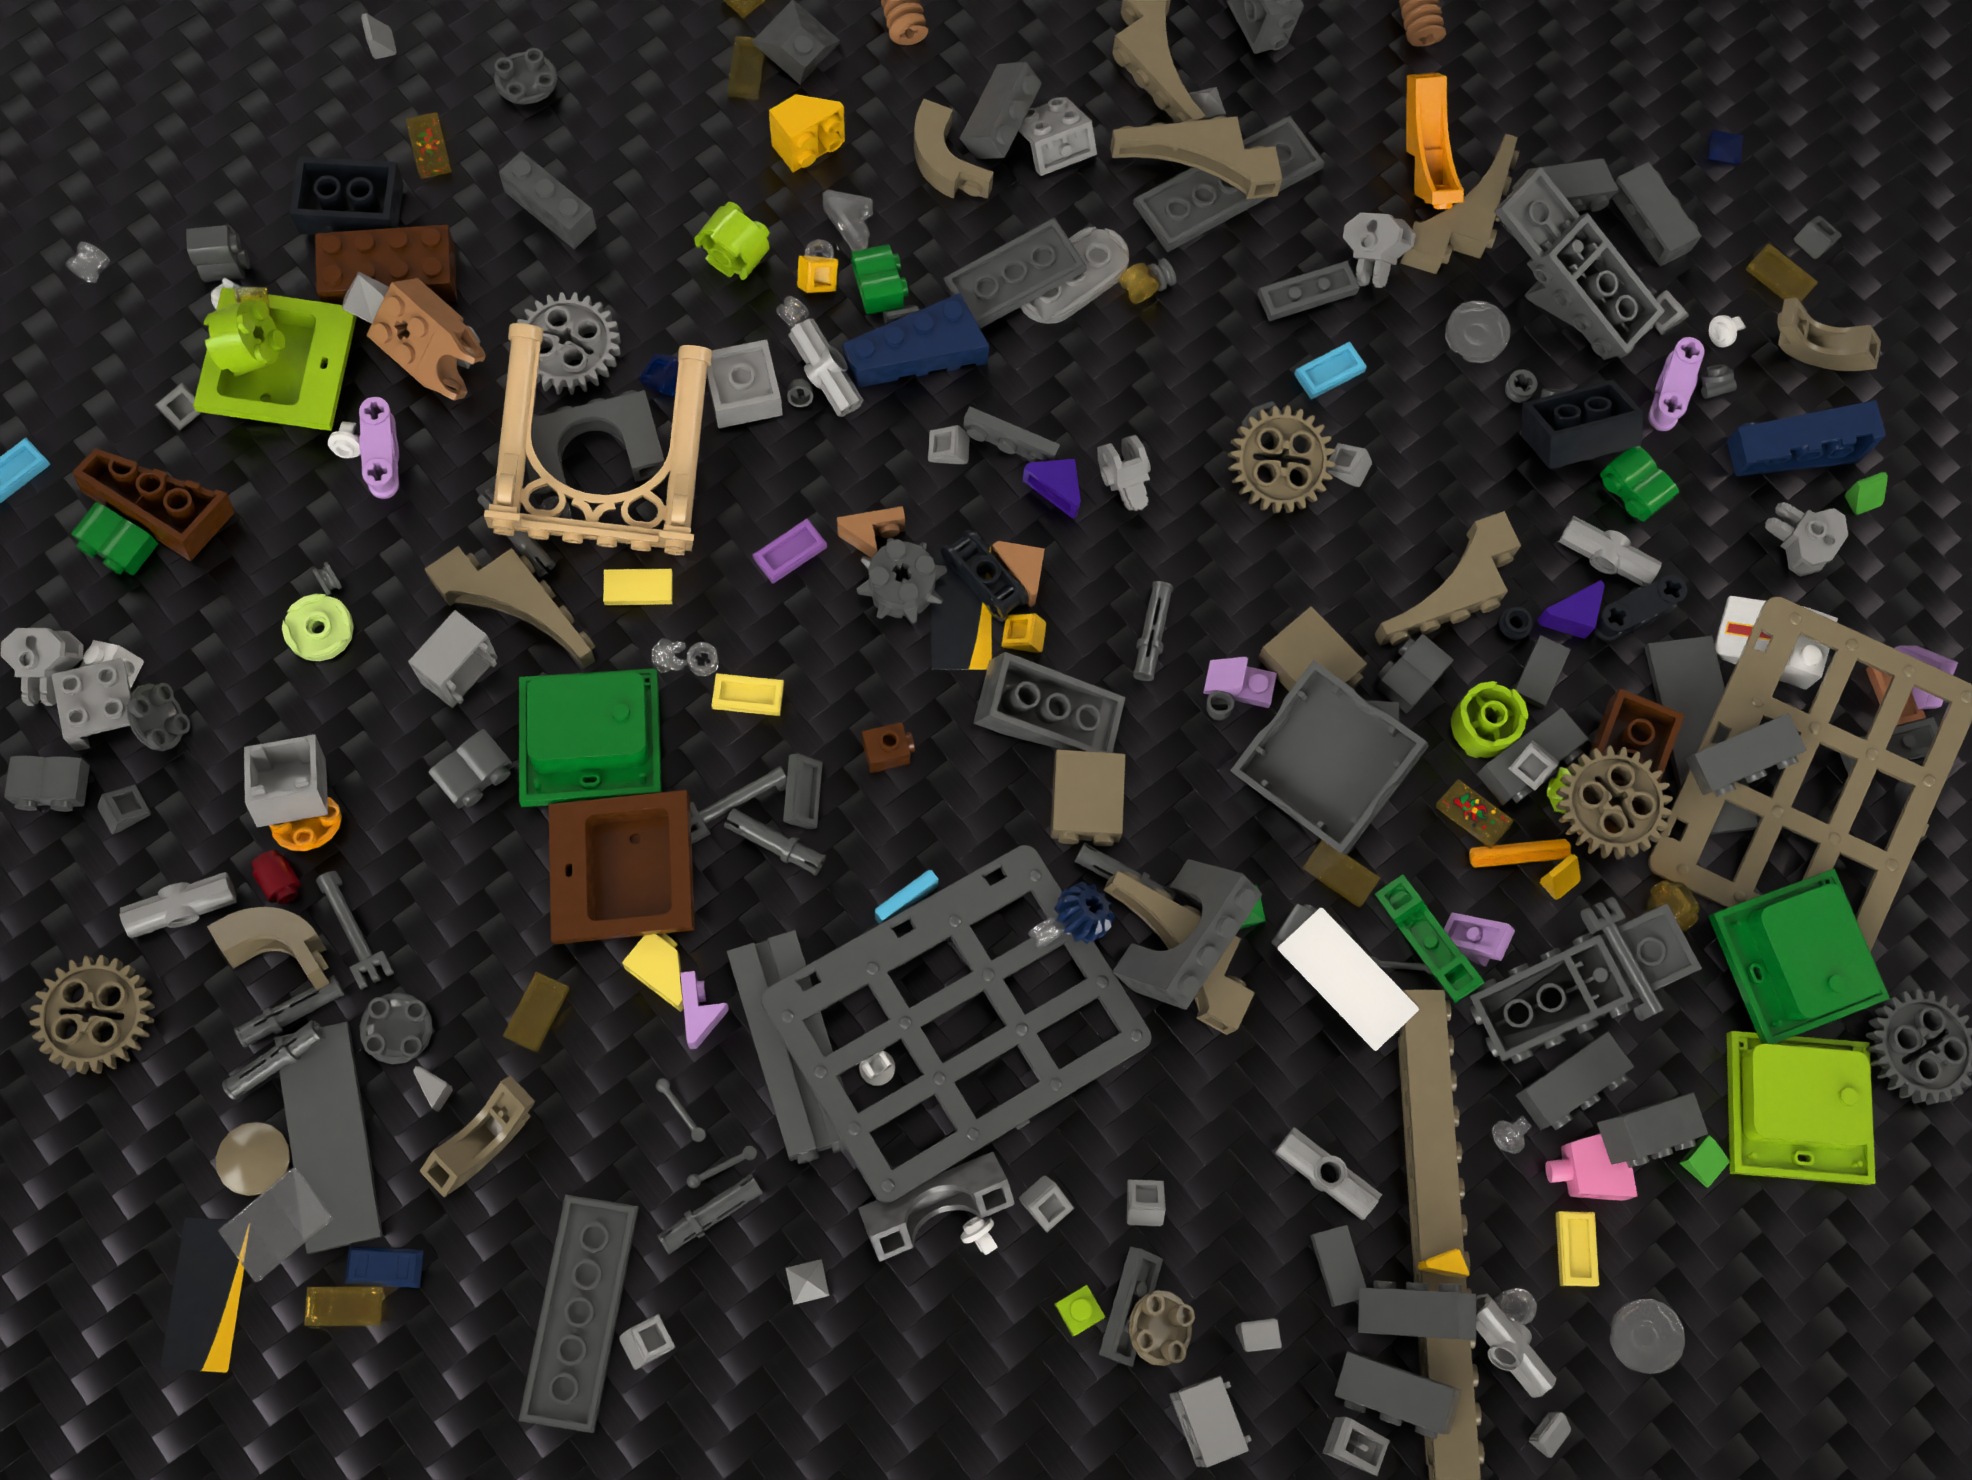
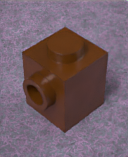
(887, 747)

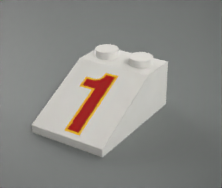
(1740, 614)

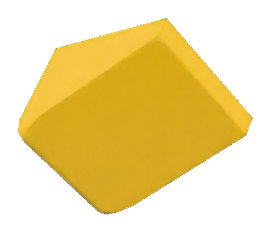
(817, 274)
(1024, 632)
(1562, 877)
(1447, 1263)

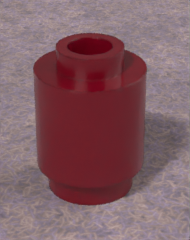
(275, 877)

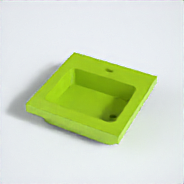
(296, 386)
(1800, 1101)

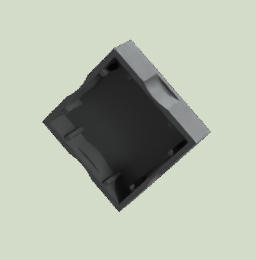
(1329, 758)

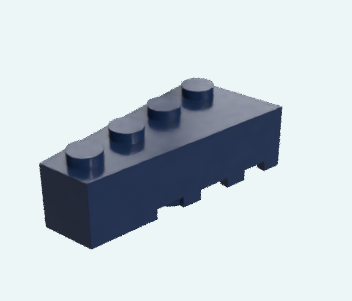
(918, 343)
(1807, 440)

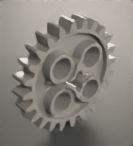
(568, 342)

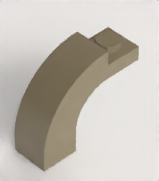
(936, 161)
(1826, 345)
(271, 929)
(480, 1140)

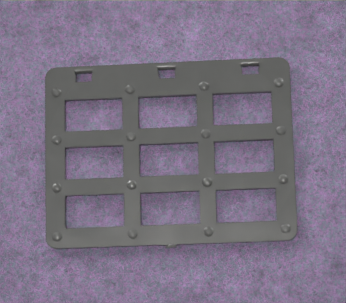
(880, 951)

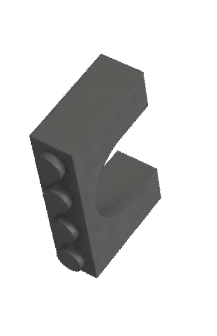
(623, 416)
(1180, 972)

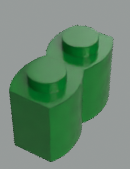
(878, 279)
(1639, 483)
(114, 539)

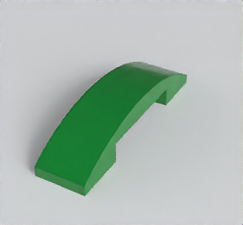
(1429, 939)

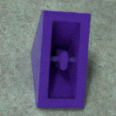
(1056, 482)
(1576, 613)

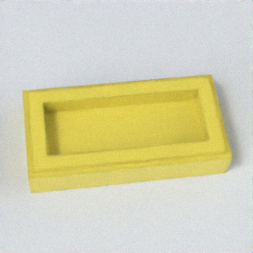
(638, 587)
(748, 694)
(1577, 1249)

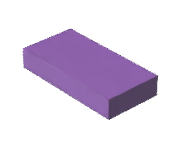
(789, 551)

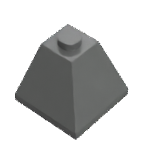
(796, 41)

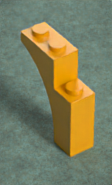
(1429, 141)

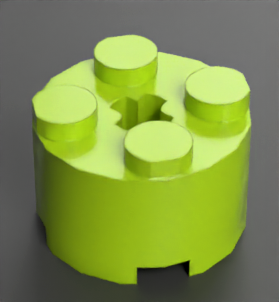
(733, 241)
(243, 337)
(1486, 702)

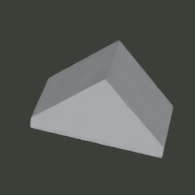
(1356, 1445)

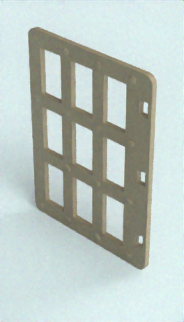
(1750, 698)

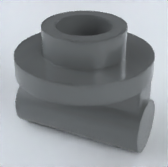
(1717, 381)

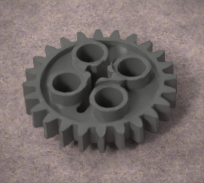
(1904, 1018)

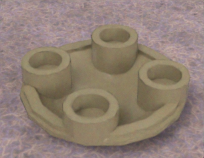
(252, 1158)
(1161, 1328)

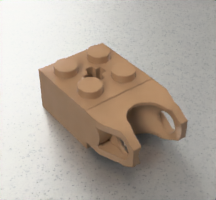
(425, 336)

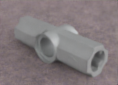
(825, 367)
(1610, 552)
(177, 905)
(1347, 1188)
(1511, 1347)

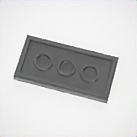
(1016, 272)

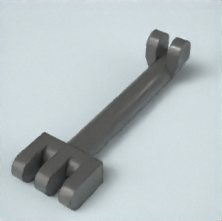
(699, 818)
(329, 885)
(1604, 918)

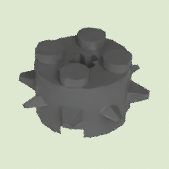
(905, 561)

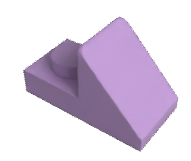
(1240, 681)
(1479, 937)
(698, 1019)

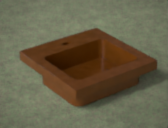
(626, 867)

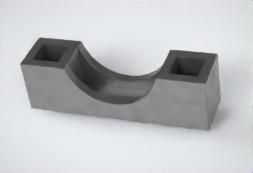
(971, 1187)

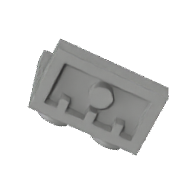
(1058, 135)
(91, 700)

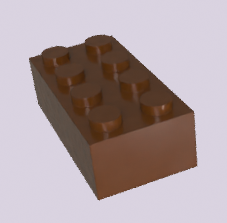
(386, 257)
(1641, 728)

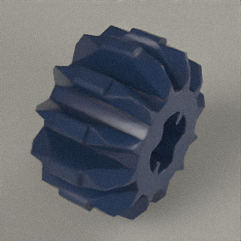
(1084, 912)

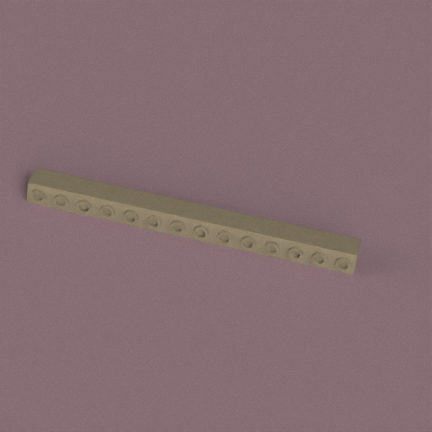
(1437, 1216)

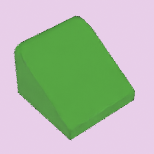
(1867, 493)
(1705, 1160)

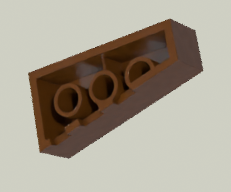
(166, 508)

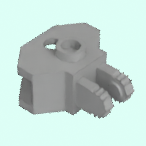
(1379, 241)
(1126, 475)
(1812, 538)
(37, 655)

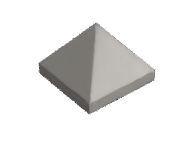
(1209, 102)
(807, 1282)

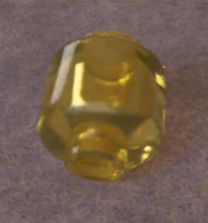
(1679, 899)

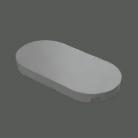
(1105, 261)

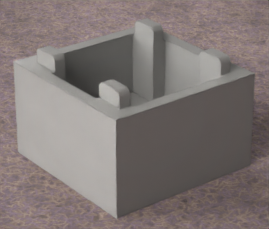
(743, 384)
(453, 659)
(285, 780)
(1209, 1422)

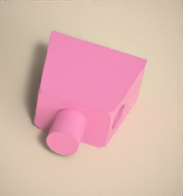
(1590, 1173)

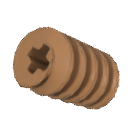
(905, 21)
(1422, 21)

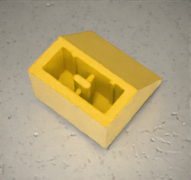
(806, 129)

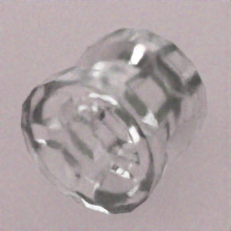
(88, 262)
(1511, 1308)

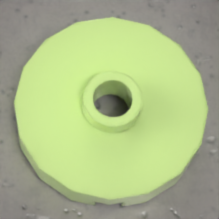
(312, 612)

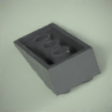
(1047, 706)

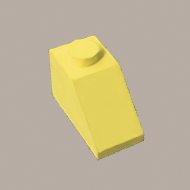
(658, 967)

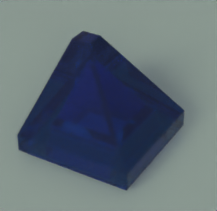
(1725, 147)
(661, 374)

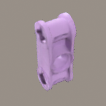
(1676, 384)
(379, 447)

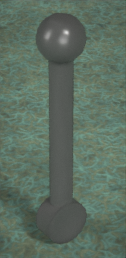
(1400, 965)
(698, 1134)
(749, 1154)

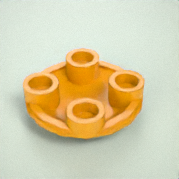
(308, 832)

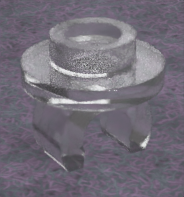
(664, 656)
(1510, 1135)

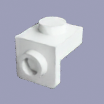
(103, 652)

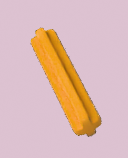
(1519, 853)

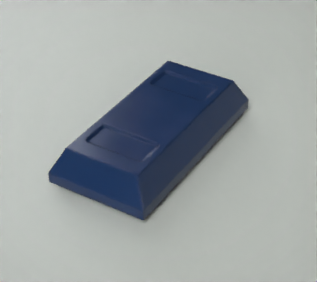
(384, 1267)

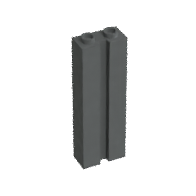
(798, 1112)

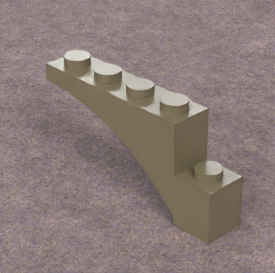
(1146, 55)
(1206, 145)
(1467, 224)
(1470, 588)
(512, 589)
(1221, 999)

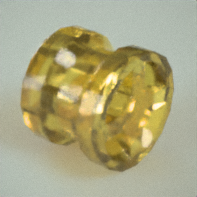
(1138, 283)

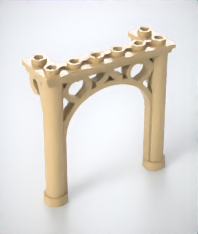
(517, 445)

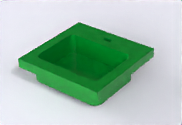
(590, 731)
(1803, 954)

